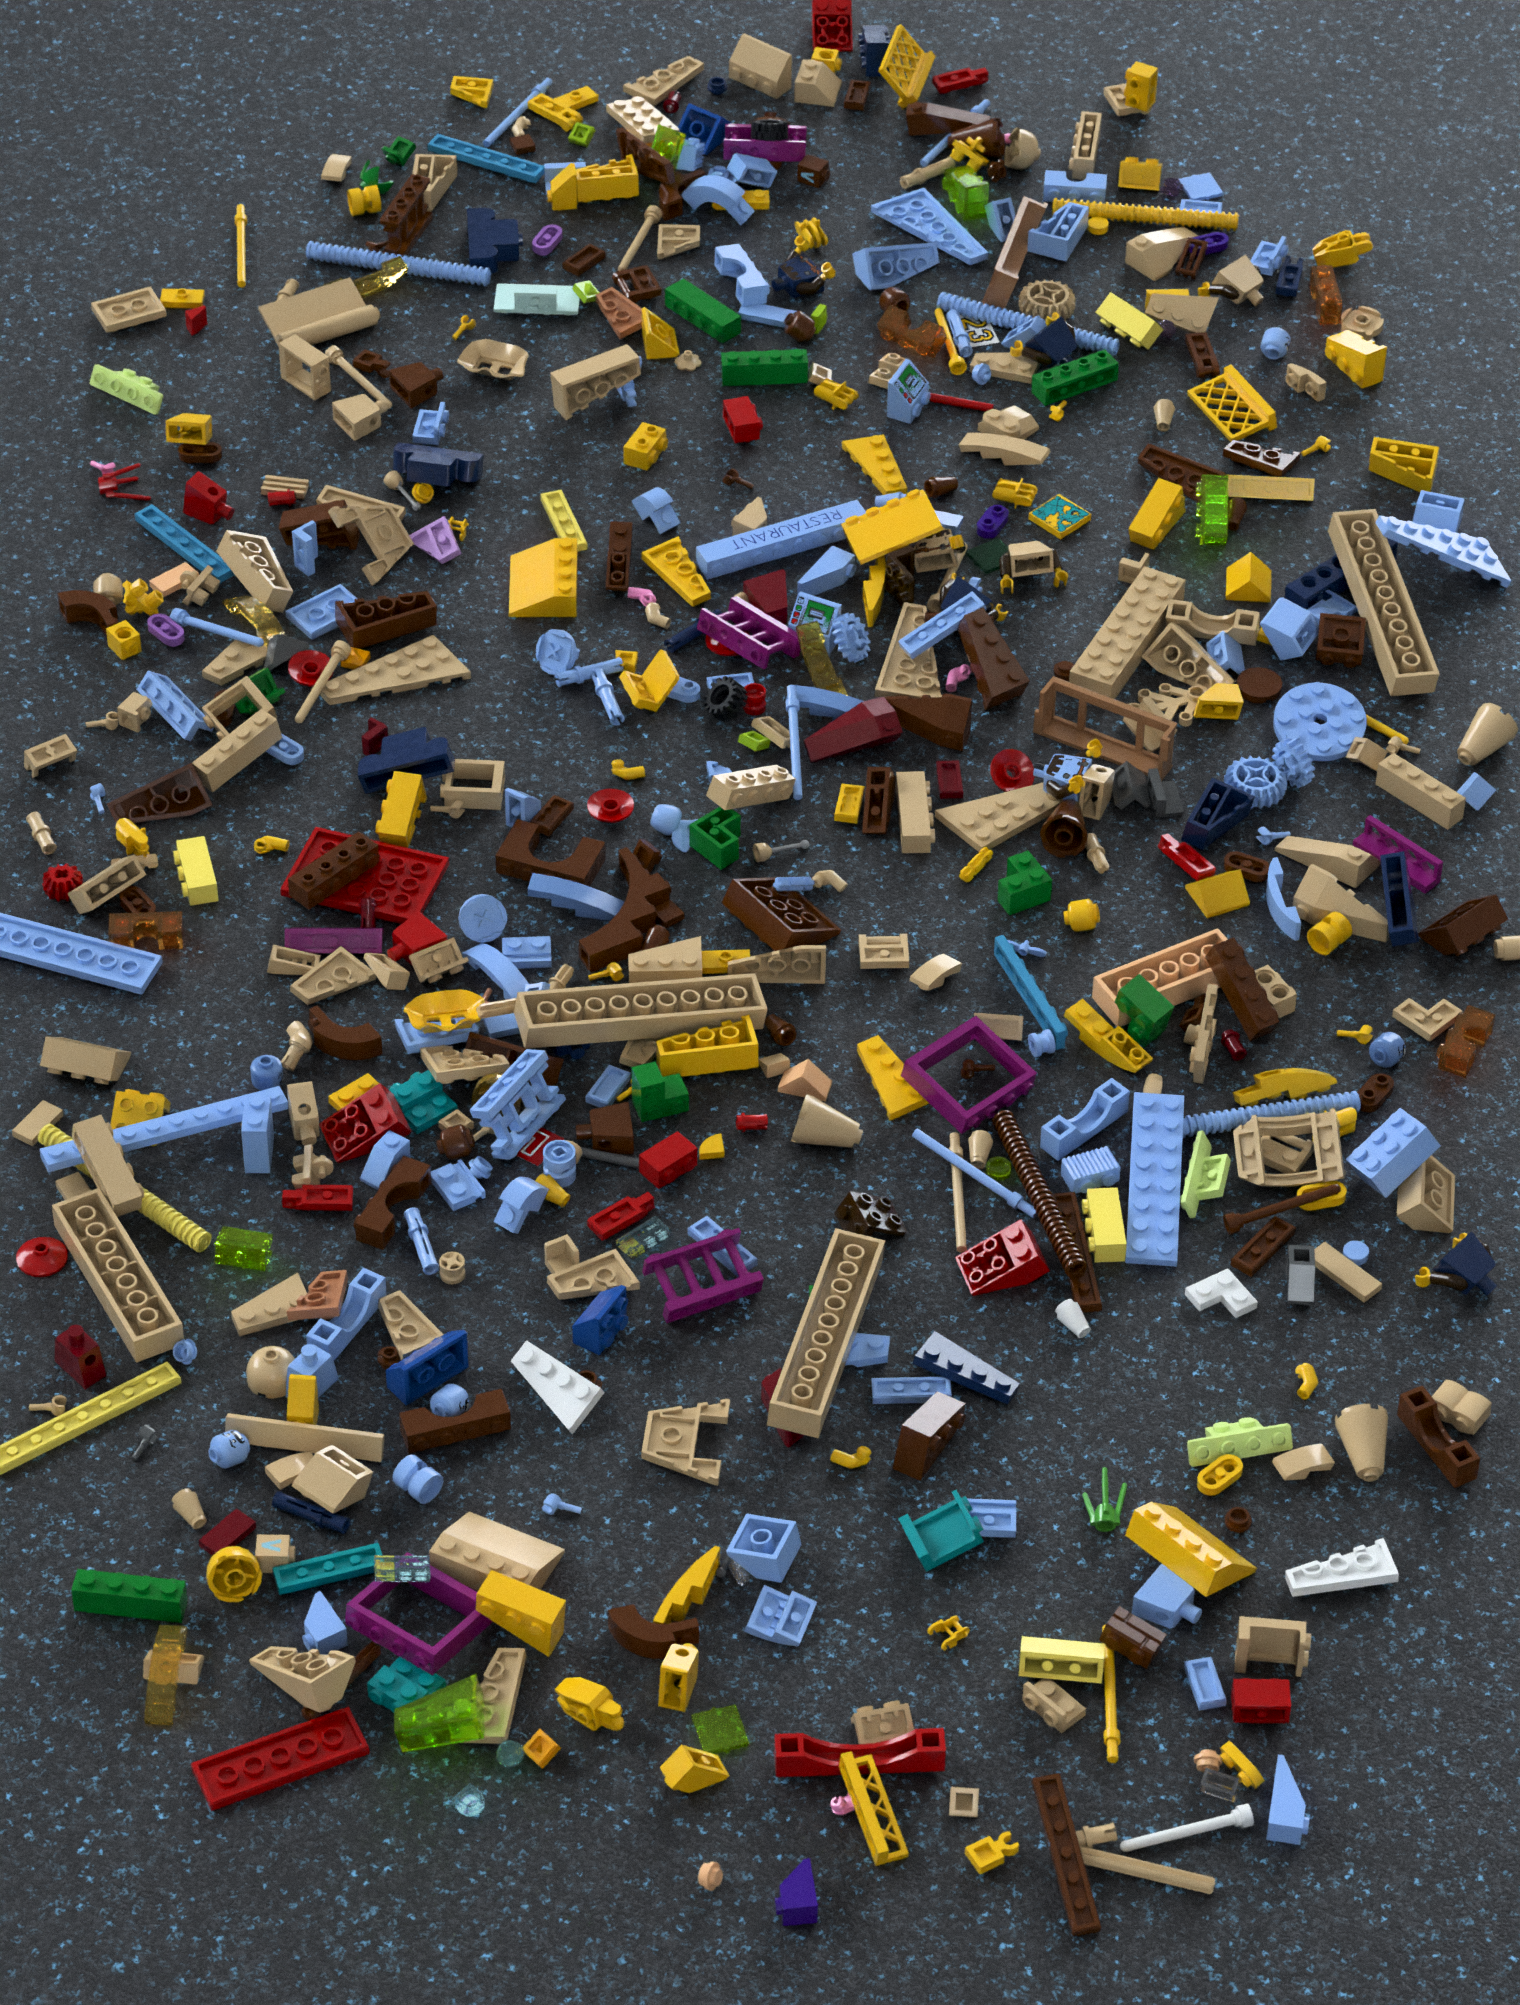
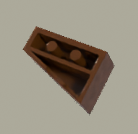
(326, 529)
(927, 1434)

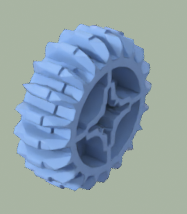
(1259, 779)

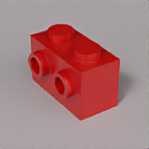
(742, 419)
(668, 1160)
(1261, 1700)

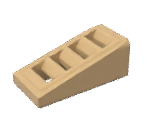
(285, 960)
(387, 971)

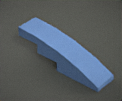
(824, 702)
(573, 895)

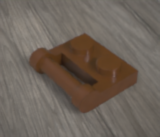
(642, 280)

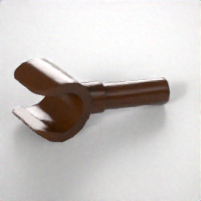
(376, 246)
(733, 476)
(969, 1068)

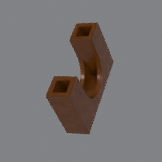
(517, 861)

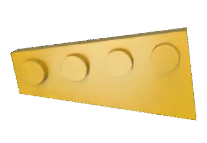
(886, 1077)

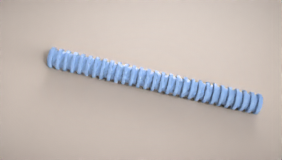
(415, 266)
(1010, 319)
(1232, 1119)

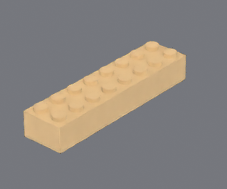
(1127, 633)
(117, 1274)

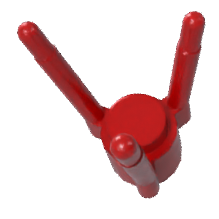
(108, 485)

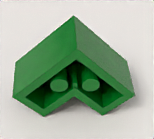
(717, 836)
(1024, 884)
(1146, 1008)
(657, 1095)

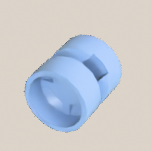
(560, 1162)
(420, 1481)

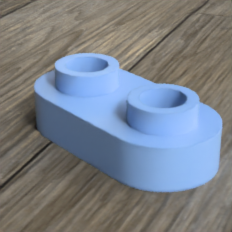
(685, 691)
(287, 751)

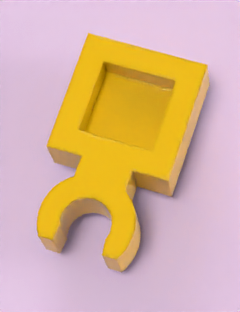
(990, 1854)

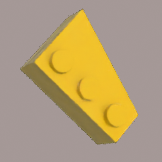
(608, 181)
(1157, 514)
(522, 1610)

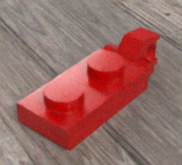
(959, 79)
(1186, 858)
(319, 1198)
(620, 1215)

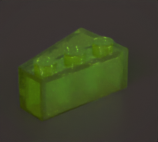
(966, 192)
(1212, 510)
(442, 1717)

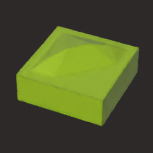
(581, 134)
(585, 291)
(819, 317)
(754, 741)

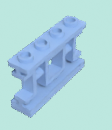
(506, 1092)

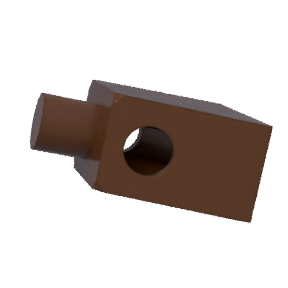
(414, 382)
(609, 1129)

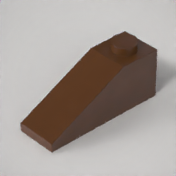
(878, 799)

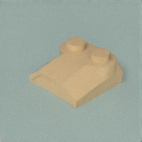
(1008, 422)

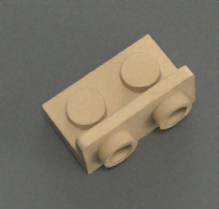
(1053, 1704)
(882, 1723)

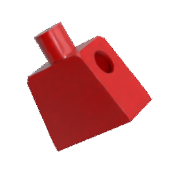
(206, 500)
(413, 936)

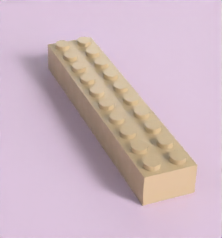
(1384, 602)
(636, 1010)
(826, 1333)

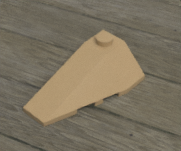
(1184, 659)
(1322, 894)
(787, 965)
(309, 1676)

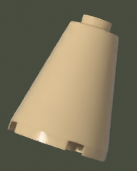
(1486, 734)
(825, 1125)
(1364, 1438)

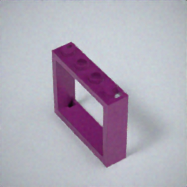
(915, 1074)
(406, 1645)

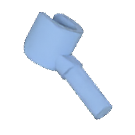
(97, 792)
(1266, 836)
(553, 1502)

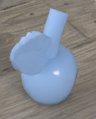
(668, 821)

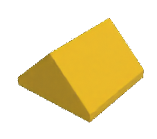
(658, 337)
(1248, 580)
(1219, 893)

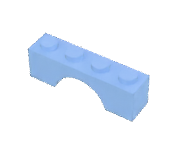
(750, 285)
(1105, 1106)
(356, 1310)

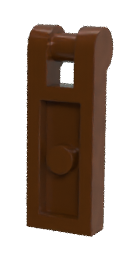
(1202, 354)

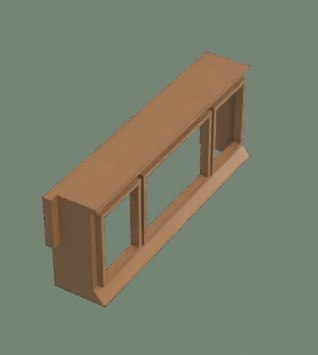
(1013, 253)
(1113, 750)

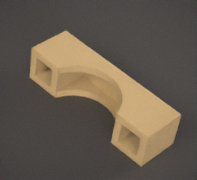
(1240, 625)

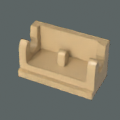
(49, 753)

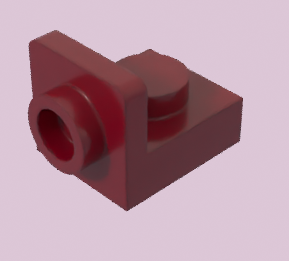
(373, 737)

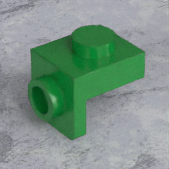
(399, 151)

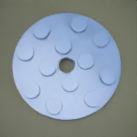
(1338, 707)

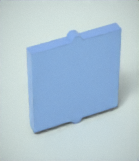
(1201, 187)

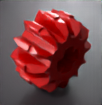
(61, 881)

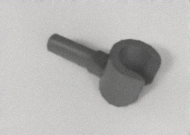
(148, 1437)

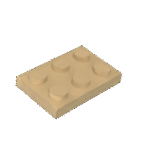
(128, 309)

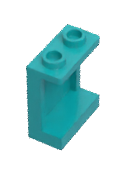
(943, 1532)

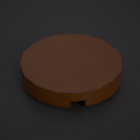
(1259, 685)

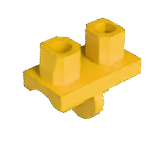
(962, 149)
(138, 600)

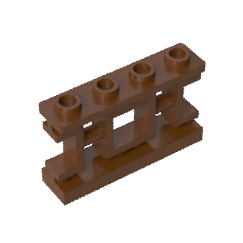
(407, 216)

